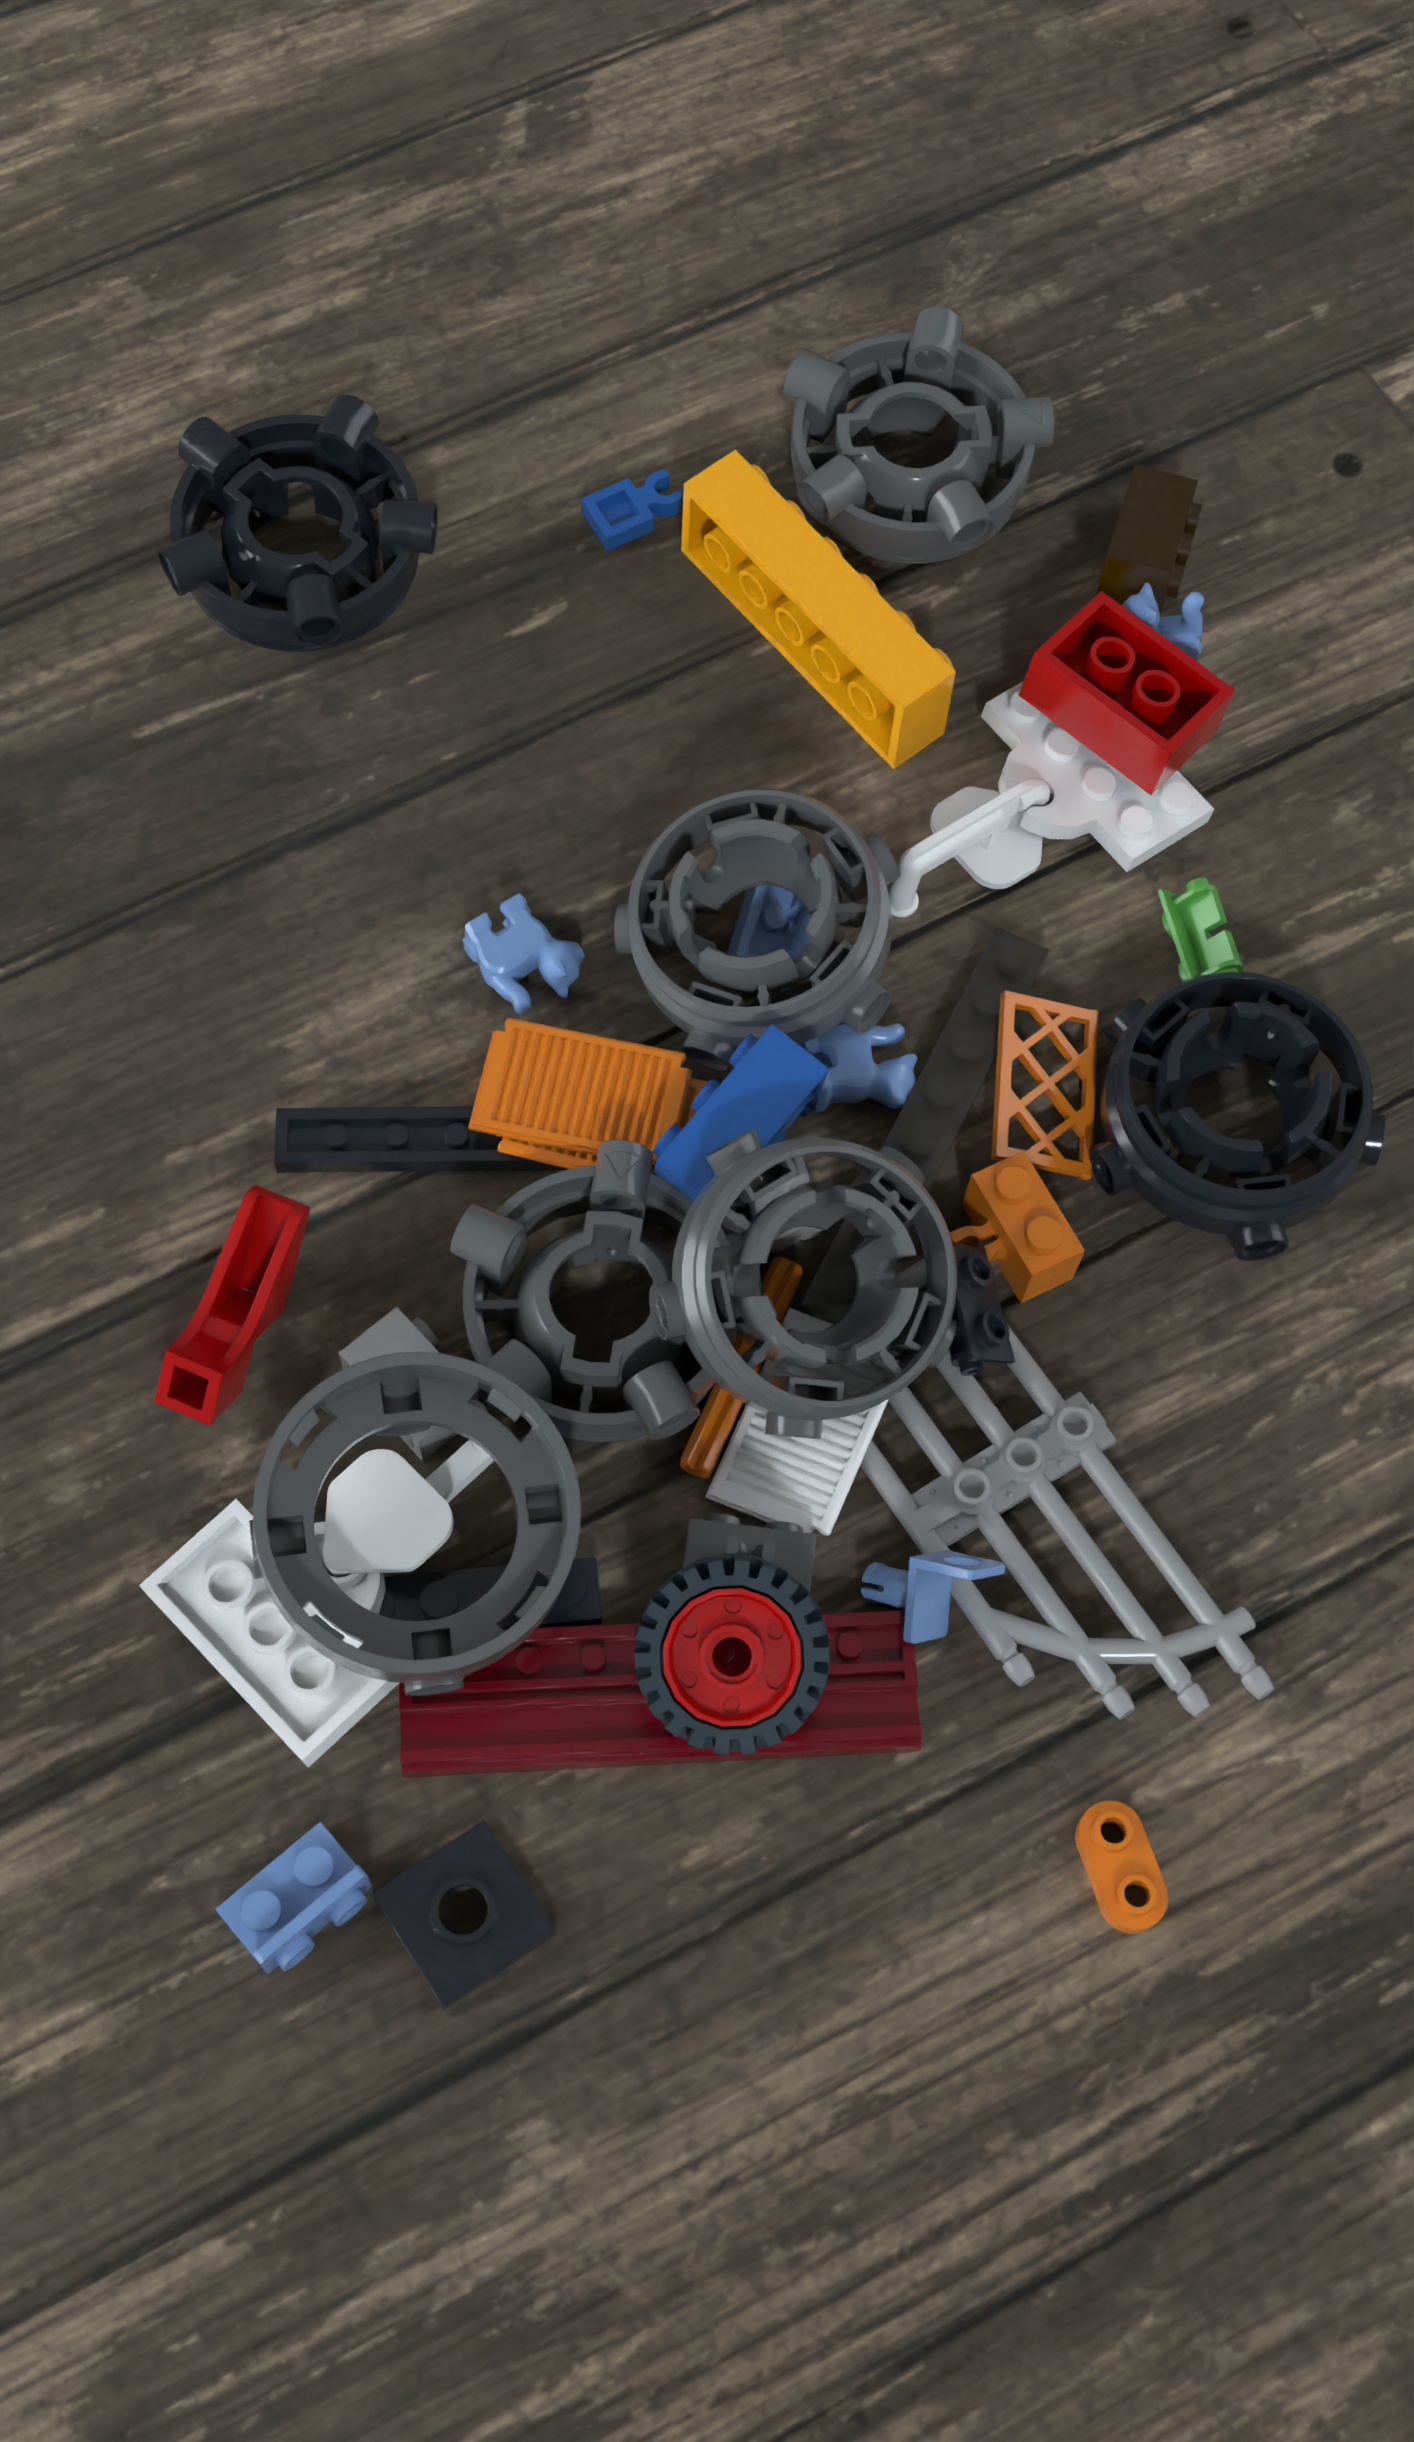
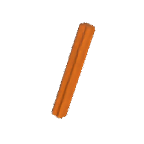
(721, 1408)

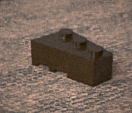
(1151, 536)

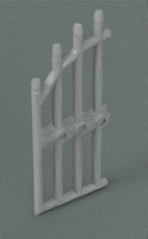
(1024, 1466)

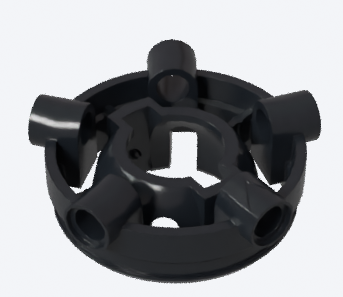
(301, 598)
(1263, 1021)

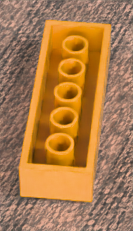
(816, 608)

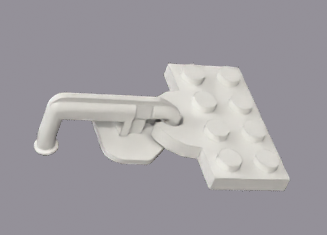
(1049, 791)
(375, 1524)

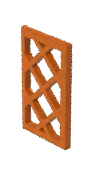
(1008, 1104)

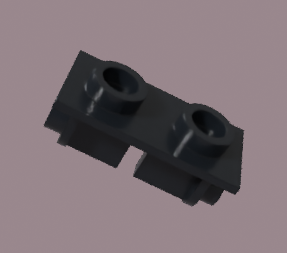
(980, 1324)

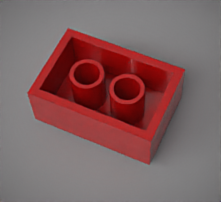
(1126, 692)

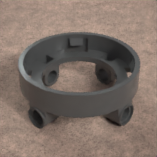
(400, 1398)

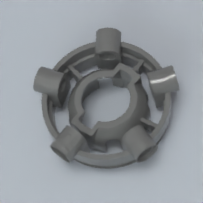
(912, 381)
(753, 850)
(881, 1312)
(642, 1367)

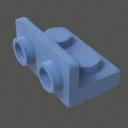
(295, 1900)

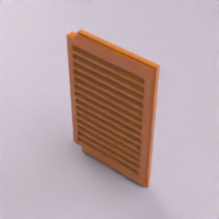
(577, 1088)

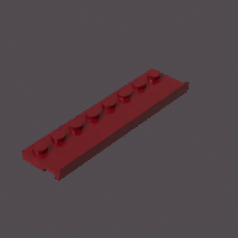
(577, 1704)

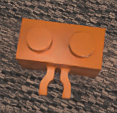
(1019, 1227)

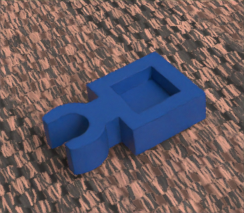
(627, 513)

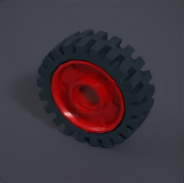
(744, 1704)

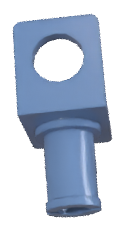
(925, 1589)

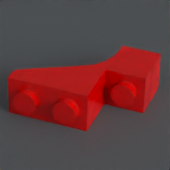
(243, 1298)

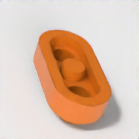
(1120, 1865)

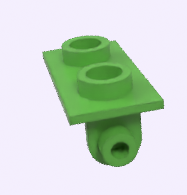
(1189, 923)

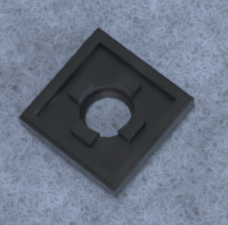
(454, 1962)

